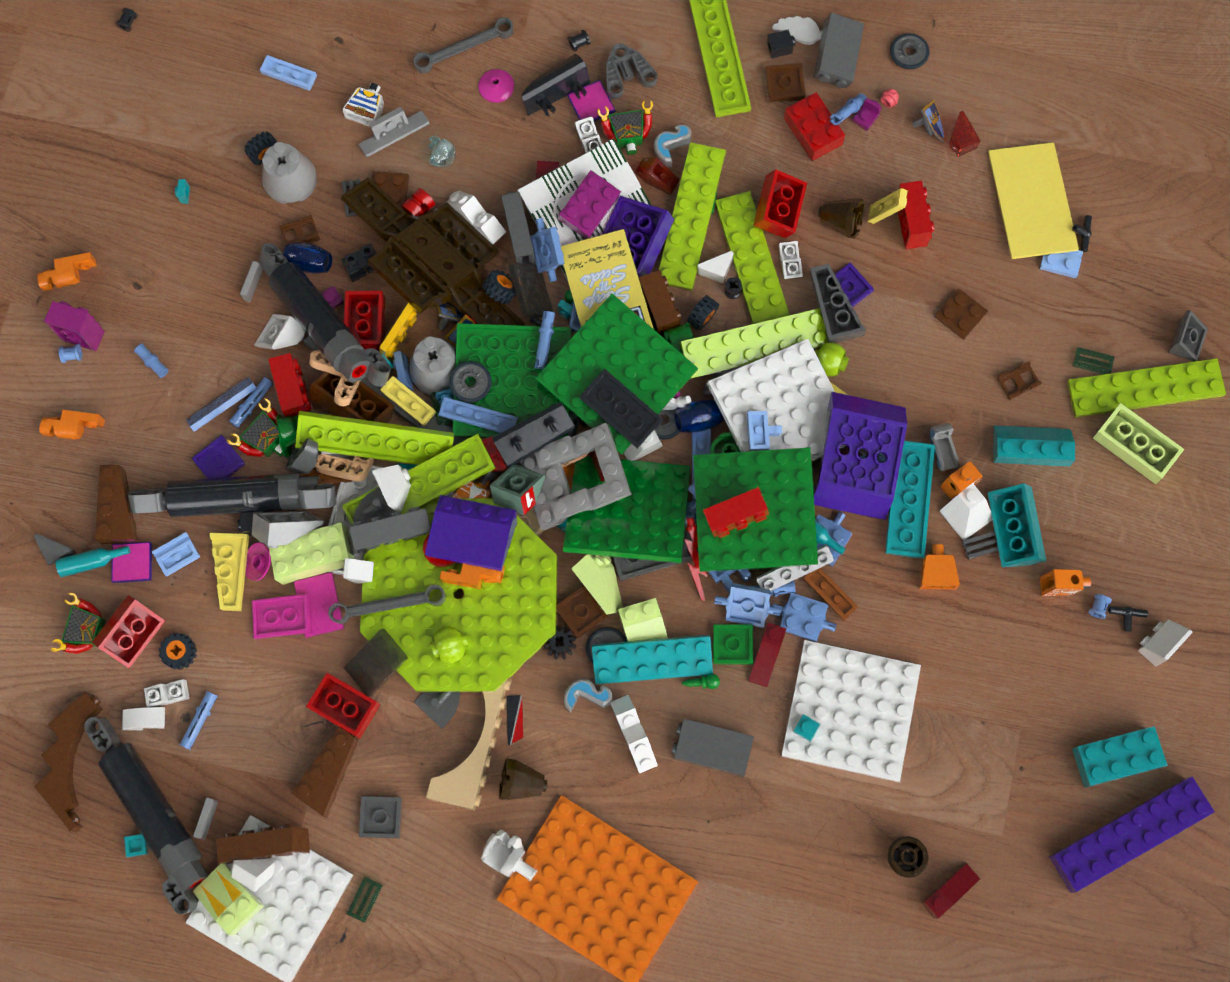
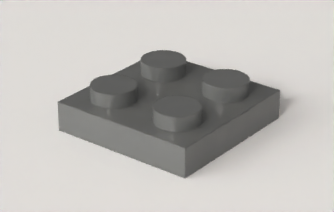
(380, 817)

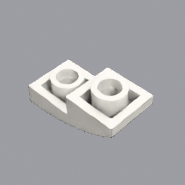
(588, 134)
(790, 260)
(166, 693)
(143, 718)

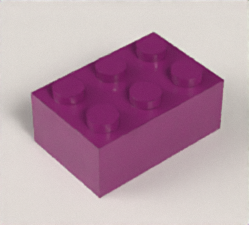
(589, 205)
(74, 325)

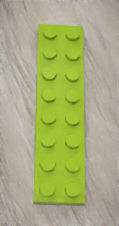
(720, 57)
(691, 215)
(751, 258)
(753, 342)
(1146, 387)
(371, 438)
(440, 475)

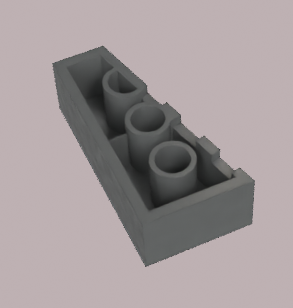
(837, 313)
(388, 530)

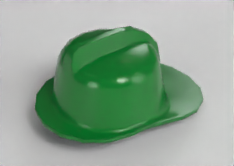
(287, 433)

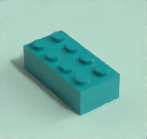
(1119, 757)

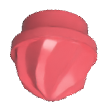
(890, 98)

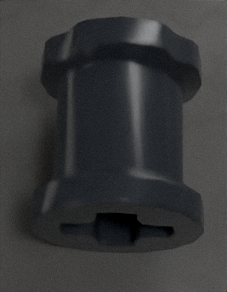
(126, 19)
(579, 40)
(735, 292)

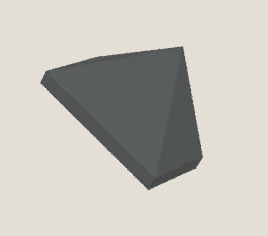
(52, 550)

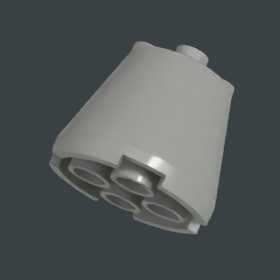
(287, 174)
(432, 365)

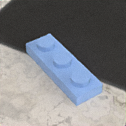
(288, 73)

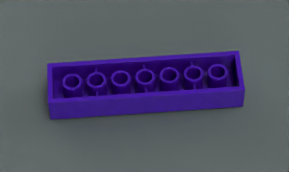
(1131, 834)

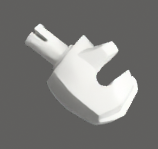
(506, 855)

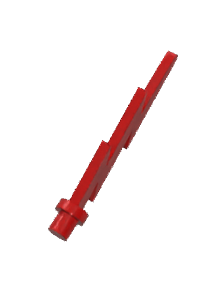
(691, 546)

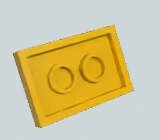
(398, 331)

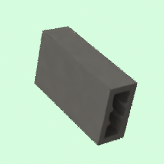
(838, 50)
(518, 228)
(713, 747)

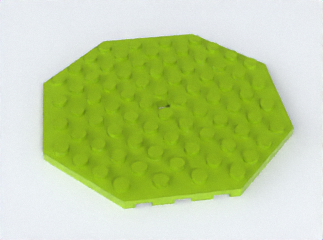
(500, 620)

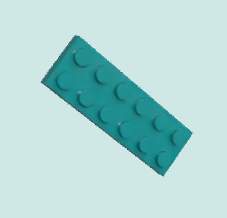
(911, 502)
(652, 659)

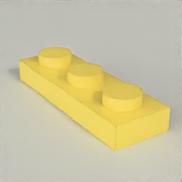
(887, 206)
(408, 401)

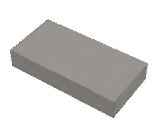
(251, 281)
(205, 818)

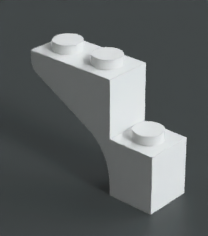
(473, 212)
(634, 733)

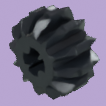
(567, 640)

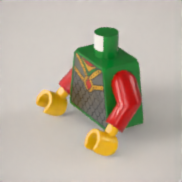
(627, 127)
(261, 436)
(81, 628)

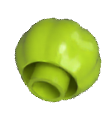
(832, 358)
(449, 644)

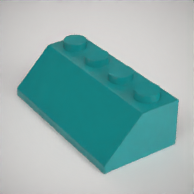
(1033, 446)
(1016, 526)

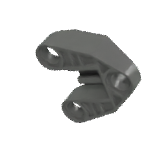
(640, 66)
(304, 458)

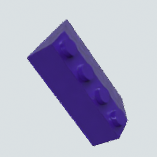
(644, 229)
(471, 533)

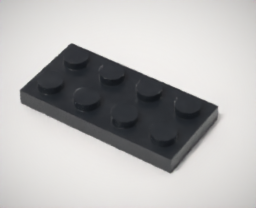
(621, 408)

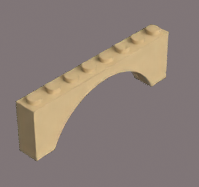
(463, 783)

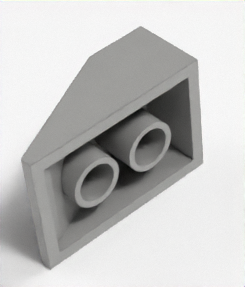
(283, 527)

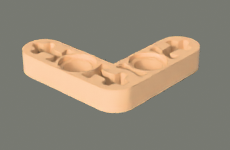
(323, 366)
(349, 474)

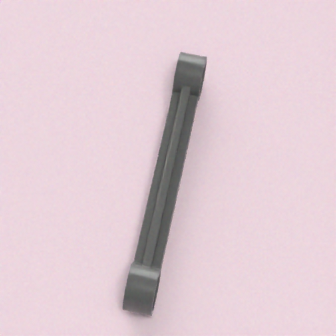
(463, 45)
(386, 604)

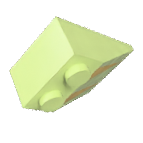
(227, 900)

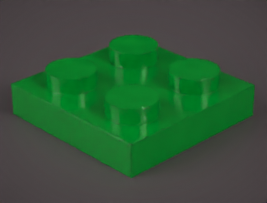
(732, 644)

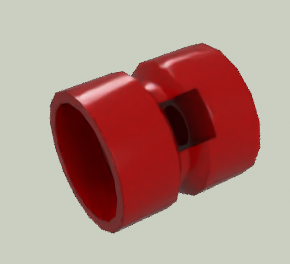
(420, 203)

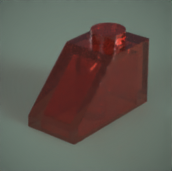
(964, 137)
(656, 174)

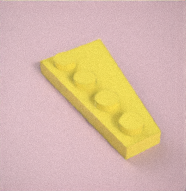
(230, 568)

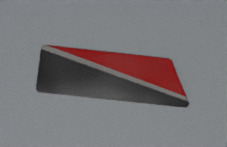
(514, 718)

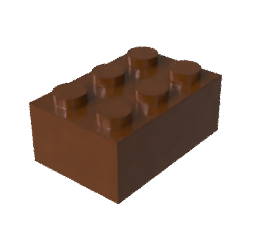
(659, 302)

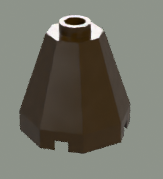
(843, 216)
(520, 781)

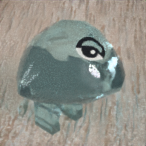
(442, 152)

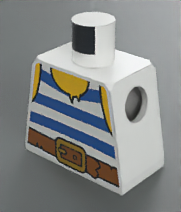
(364, 105)

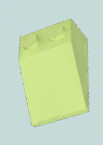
(600, 580)
(642, 621)

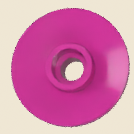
(498, 92)
(257, 561)

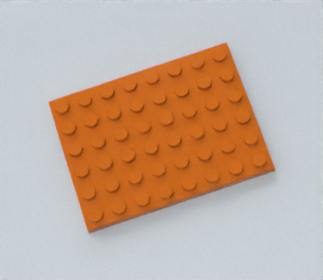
(598, 891)

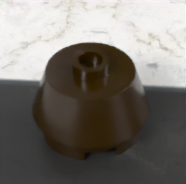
(908, 856)

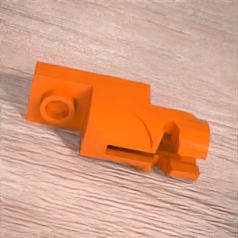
(65, 271)
(70, 424)
(472, 576)

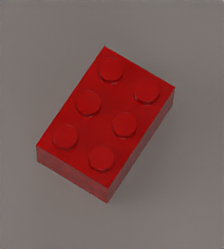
(812, 126)
(780, 204)
(915, 217)
(366, 317)
(290, 385)
(736, 513)
(128, 631)
(343, 705)

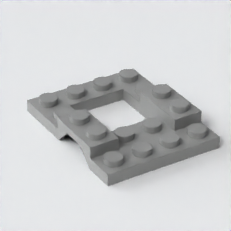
(555, 498)

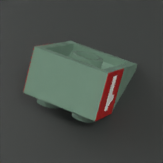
(517, 489)

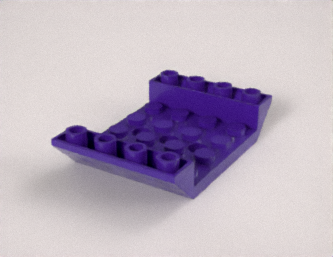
(853, 482)

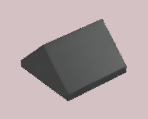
(1188, 337)

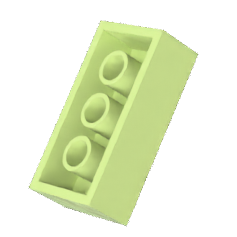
(1138, 443)
(311, 554)

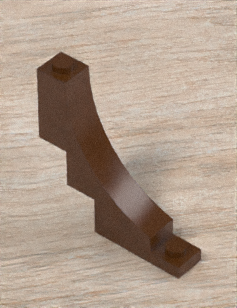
(58, 785)

